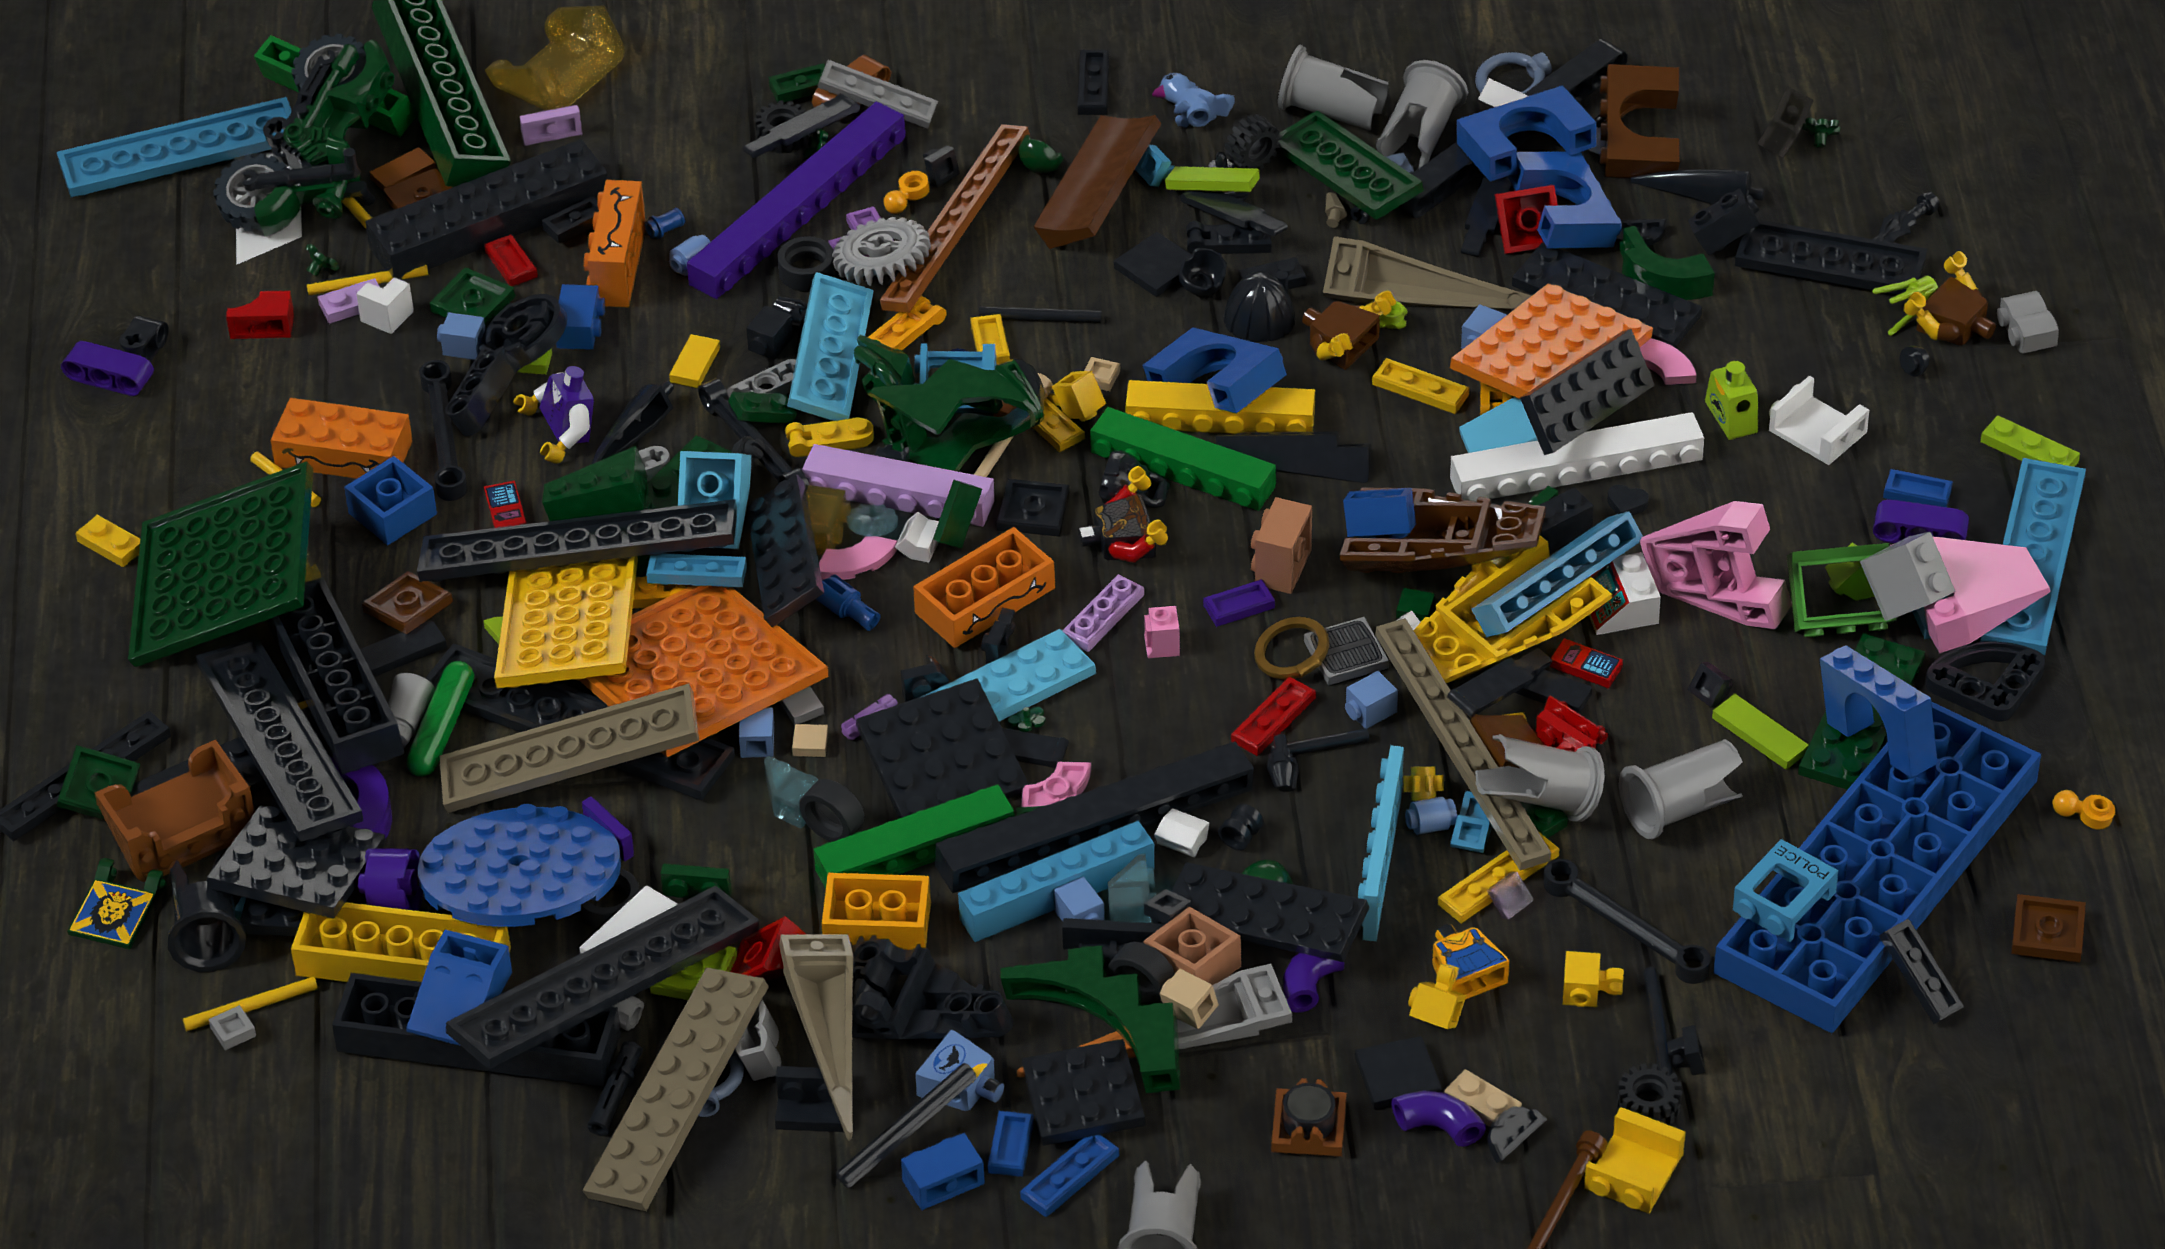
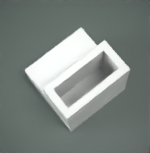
(386, 306)

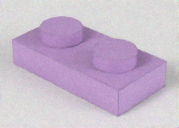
(550, 125)
(342, 302)

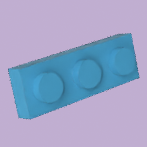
(696, 570)

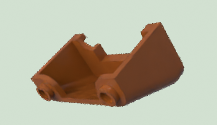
(180, 817)

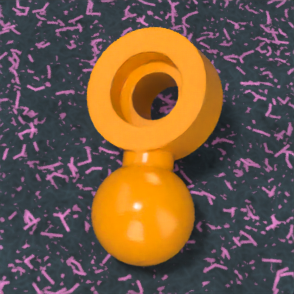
(912, 186)
(2094, 811)

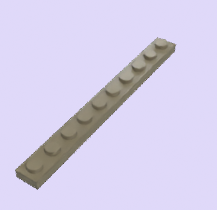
(1460, 741)

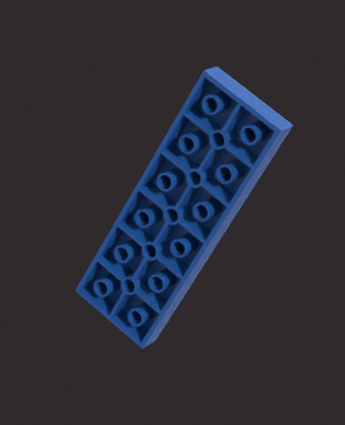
(1895, 856)

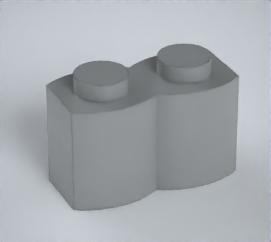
(2028, 322)
(759, 1044)

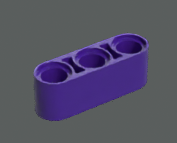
(107, 368)
(1902, 519)

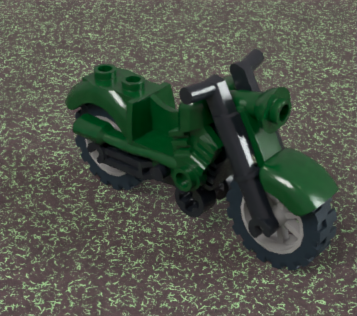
(337, 89)

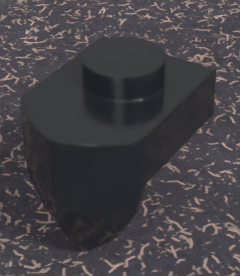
(922, 679)

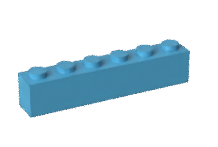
(1557, 574)
(1030, 889)

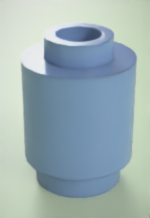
(685, 251)
(1431, 815)

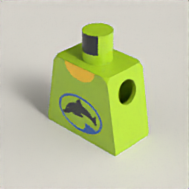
(1733, 400)

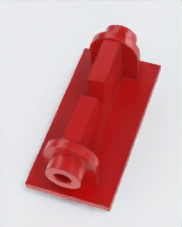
(1576, 720)

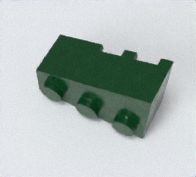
(601, 488)

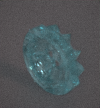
(884, 520)

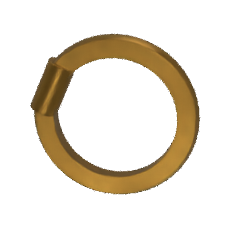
(1304, 667)

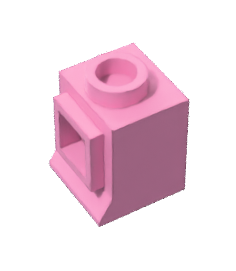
(1162, 632)

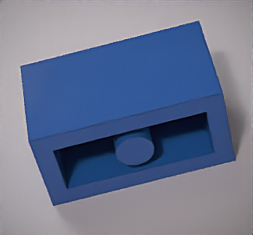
(583, 312)
(1379, 513)
(942, 1171)

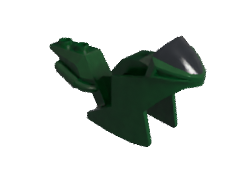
(913, 408)

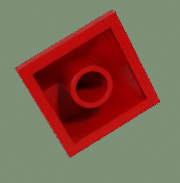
(1520, 216)
(760, 952)

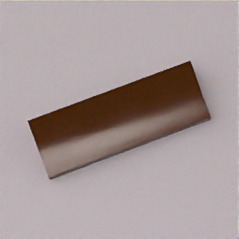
(1095, 179)

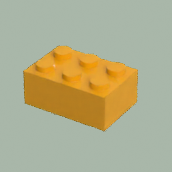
(879, 906)

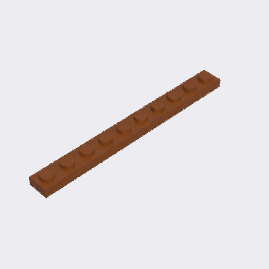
(956, 216)

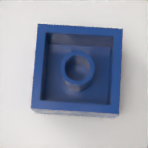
(390, 500)

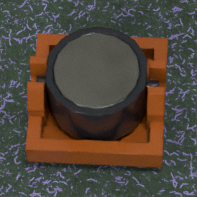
(1309, 1120)

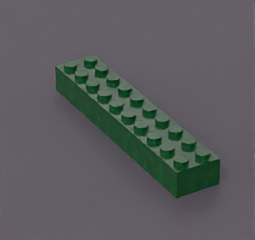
(441, 89)

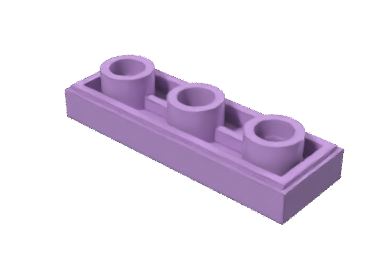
(1103, 612)

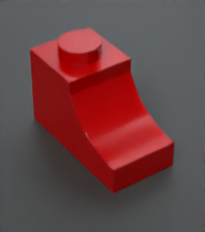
(265, 317)

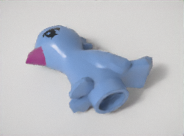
(1193, 103)

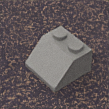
(1907, 575)

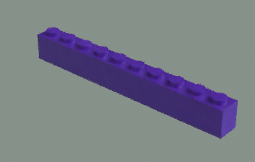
(795, 200)

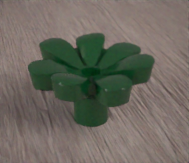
(1821, 129)
(816, 142)
(319, 261)

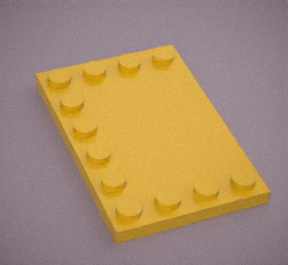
(566, 622)

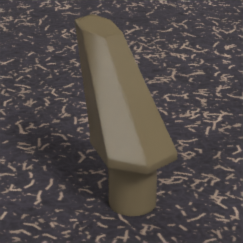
(1334, 210)

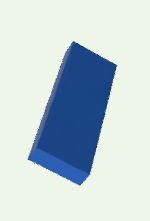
(1069, 1174)

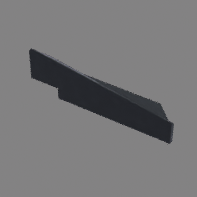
(1304, 453)

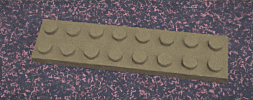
(568, 748)
(675, 1089)

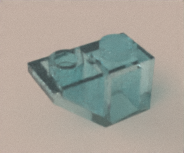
(786, 789)
(1130, 891)

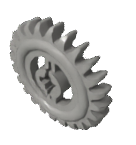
(883, 252)

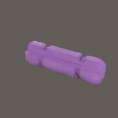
(849, 727)

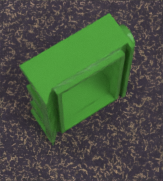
(1844, 622)

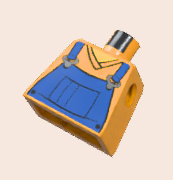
(1478, 960)

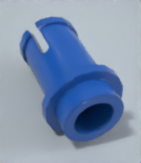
(661, 224)

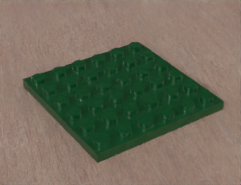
(221, 564)

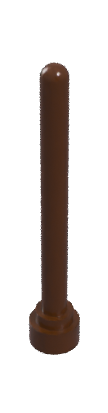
(1589, 1149)

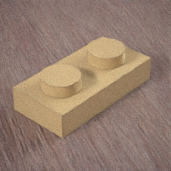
(1481, 1096)

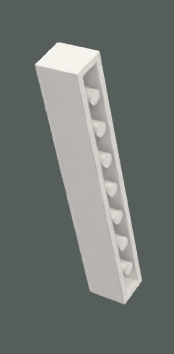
(1586, 458)

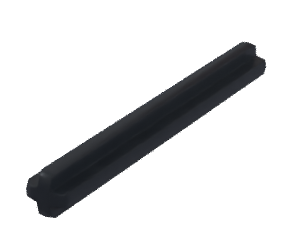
(906, 1125)

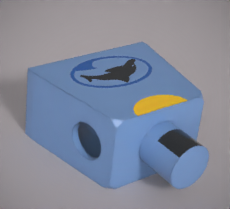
(950, 1055)

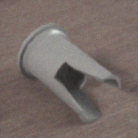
(1331, 90)
(1423, 107)
(1547, 777)
(1678, 787)
(1162, 1212)

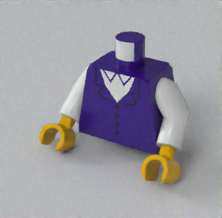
(566, 407)

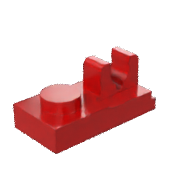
(1559, 734)

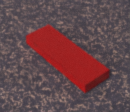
(1273, 716)

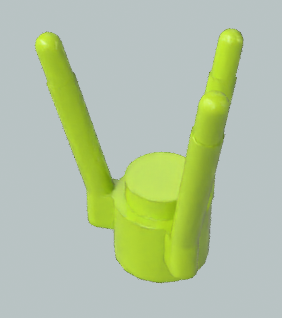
(1924, 285)

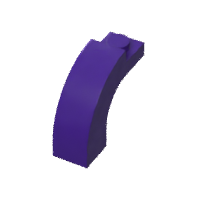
(372, 797)

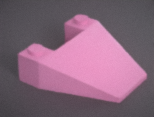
(1711, 565)
(1989, 588)

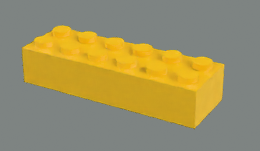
(376, 942)

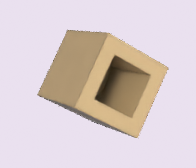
(1191, 997)

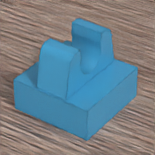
(1154, 166)

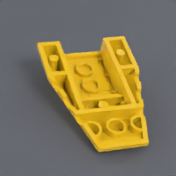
(1456, 638)

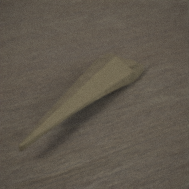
(1364, 270)
(822, 987)

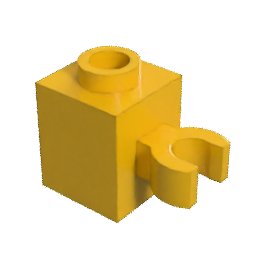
(1078, 395)
(1584, 979)
(1438, 1001)

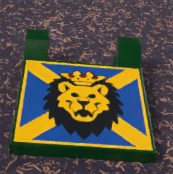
(115, 911)

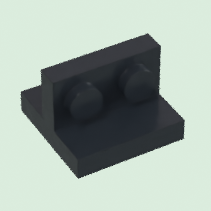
(804, 1101)

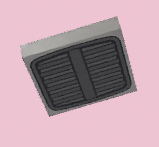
(1351, 651)

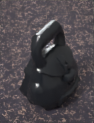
(1116, 477)

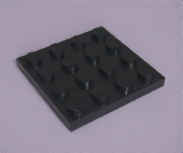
(940, 748)
(278, 869)

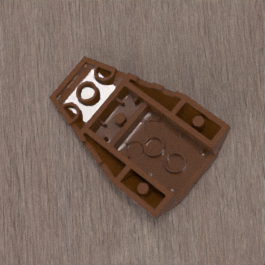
(1448, 535)

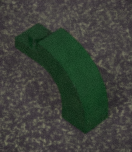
(1683, 277)

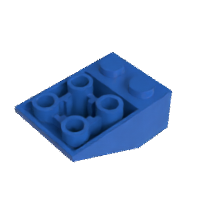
(458, 978)

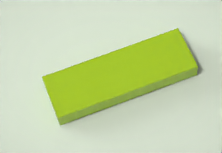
(1212, 179)
(1760, 731)

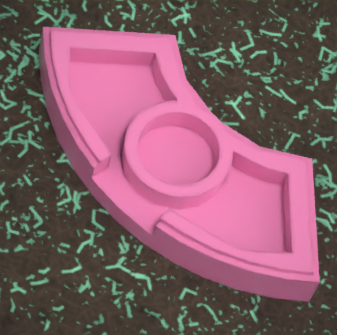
(1668, 363)
(866, 555)
(1066, 781)

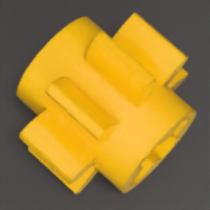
(1423, 783)

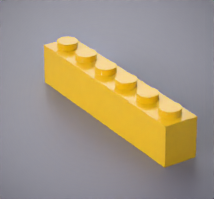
(1192, 408)

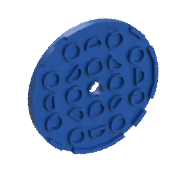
(519, 866)

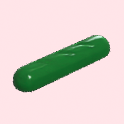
(440, 718)

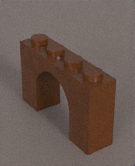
(1629, 89)

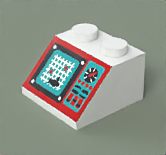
(1634, 595)

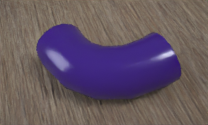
(1301, 980)
(1440, 1111)

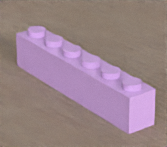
(892, 482)

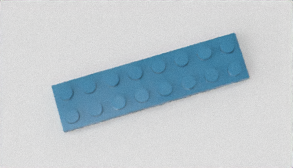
(169, 148)
(2043, 523)

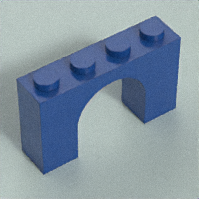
(1552, 112)
(1583, 225)
(1244, 365)
(1856, 684)

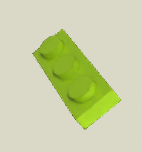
(2024, 443)

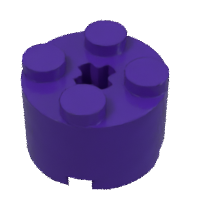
(391, 878)

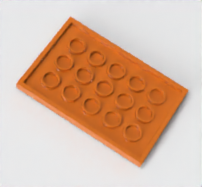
(1542, 340)

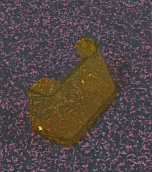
(579, 54)

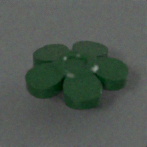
(1027, 718)

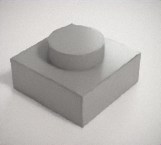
(232, 1027)

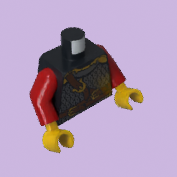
(1124, 524)

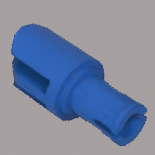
(846, 602)

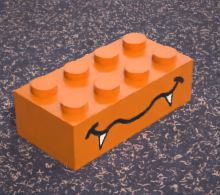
(616, 241)
(339, 437)
(975, 588)

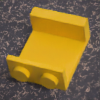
(1636, 1161)

